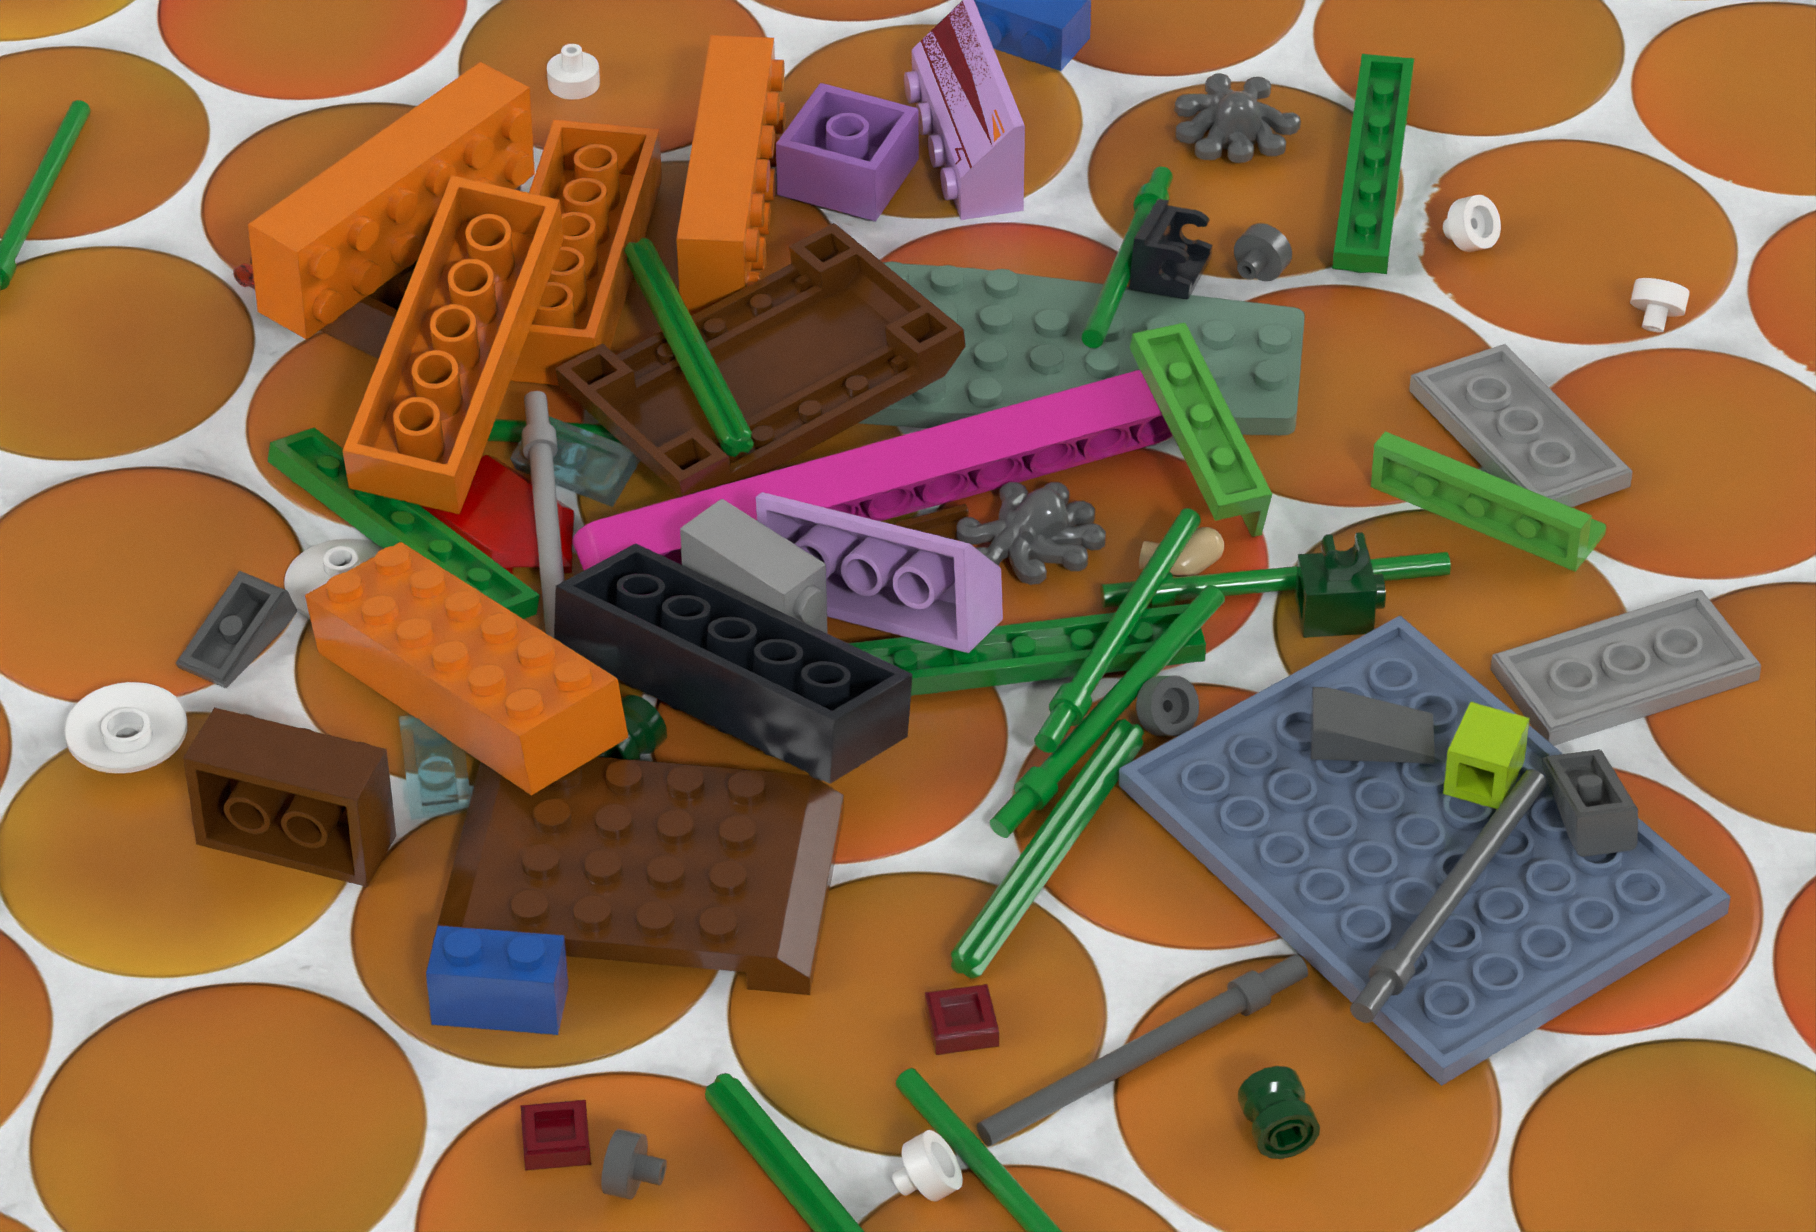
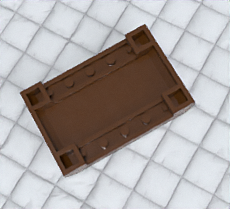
(798, 352)
(656, 866)

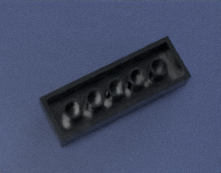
(734, 662)

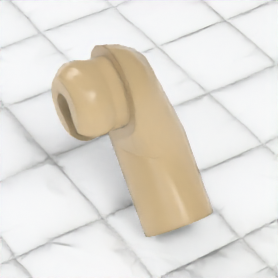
(1200, 552)

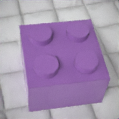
(847, 151)

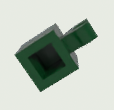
(1338, 590)

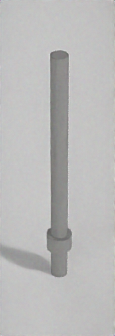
(540, 447)

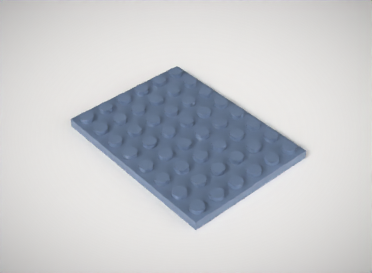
(1358, 848)

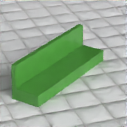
(1202, 425)
(1484, 502)

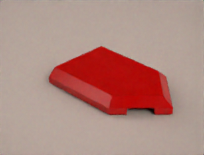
(501, 517)

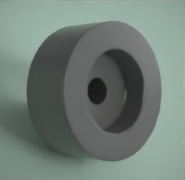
(1262, 253)
(1167, 705)
(628, 1165)

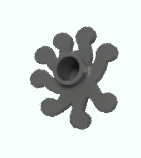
(1233, 120)
(1036, 531)

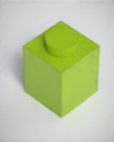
(1486, 755)

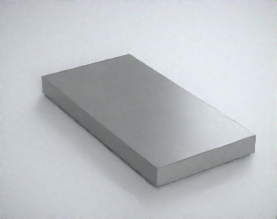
(1520, 427)
(1625, 667)

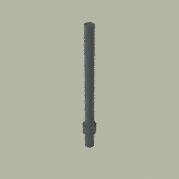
(1396, 965)
(1243, 996)

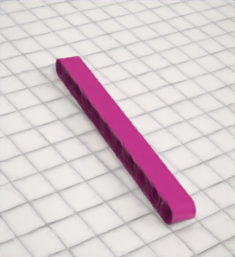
(917, 467)

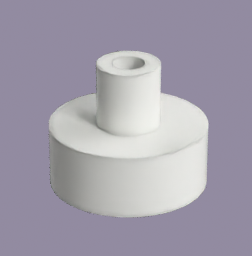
(573, 73)
(1473, 223)
(1658, 300)
(928, 1167)

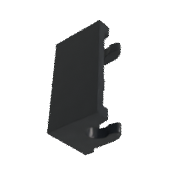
(1163, 257)

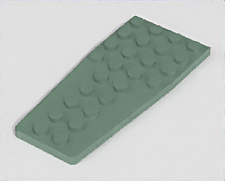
(1029, 344)

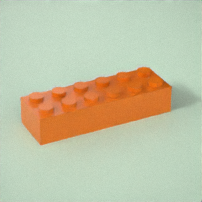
(730, 171)
(606, 198)
(377, 204)
(454, 345)
(467, 667)

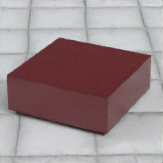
(961, 1019)
(555, 1135)

